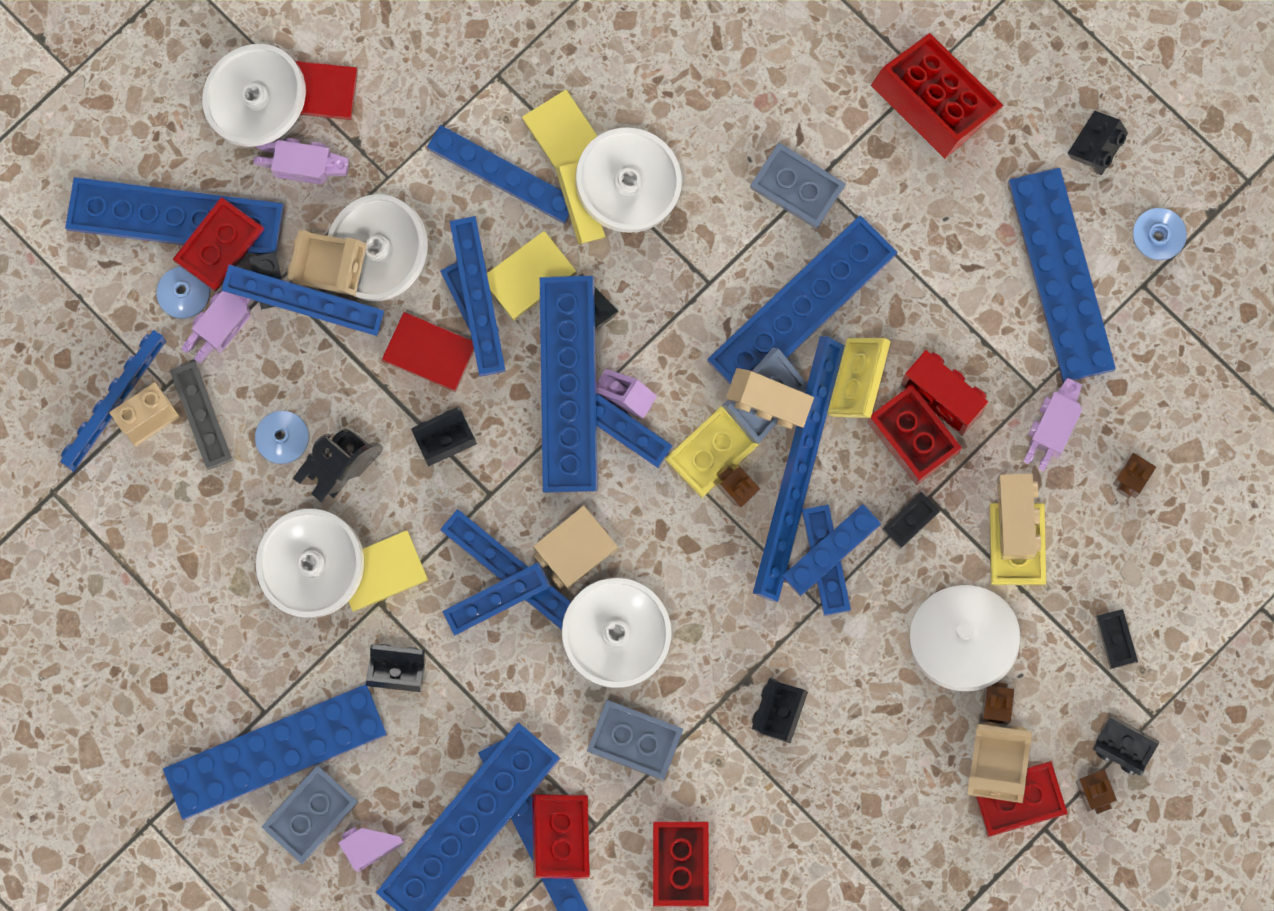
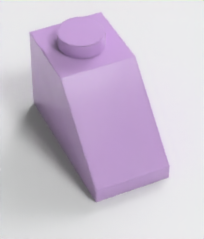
(625, 393)
(367, 846)

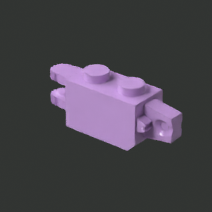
(302, 161)
(218, 324)
(1056, 423)

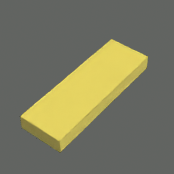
(584, 225)

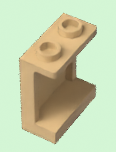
(326, 262)
(144, 414)
(574, 548)
(999, 762)

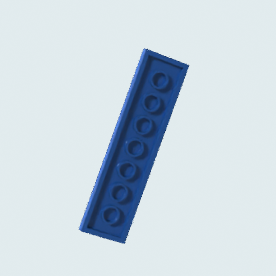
(159, 213)
(1061, 275)
(807, 299)
(568, 384)
(274, 752)
(469, 823)

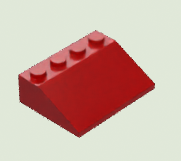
(936, 95)

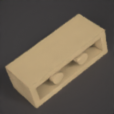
(769, 399)
(1018, 516)

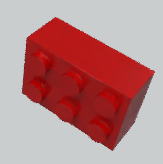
(946, 391)
(914, 435)
(680, 864)

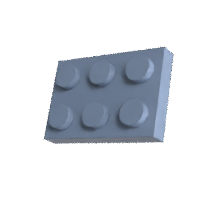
(797, 185)
(775, 367)
(635, 740)
(309, 814)

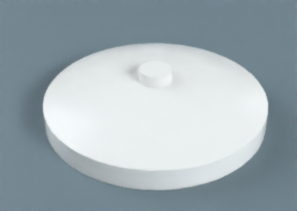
(254, 95)
(628, 180)
(394, 244)
(309, 563)
(616, 633)
(965, 638)

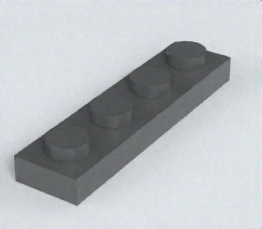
(201, 415)

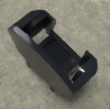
(342, 465)

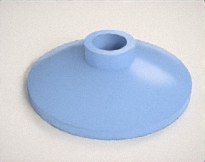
(1163, 222)
(186, 304)
(282, 450)

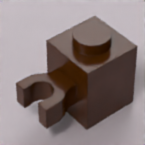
(1134, 476)
(736, 484)
(997, 703)
(1096, 792)

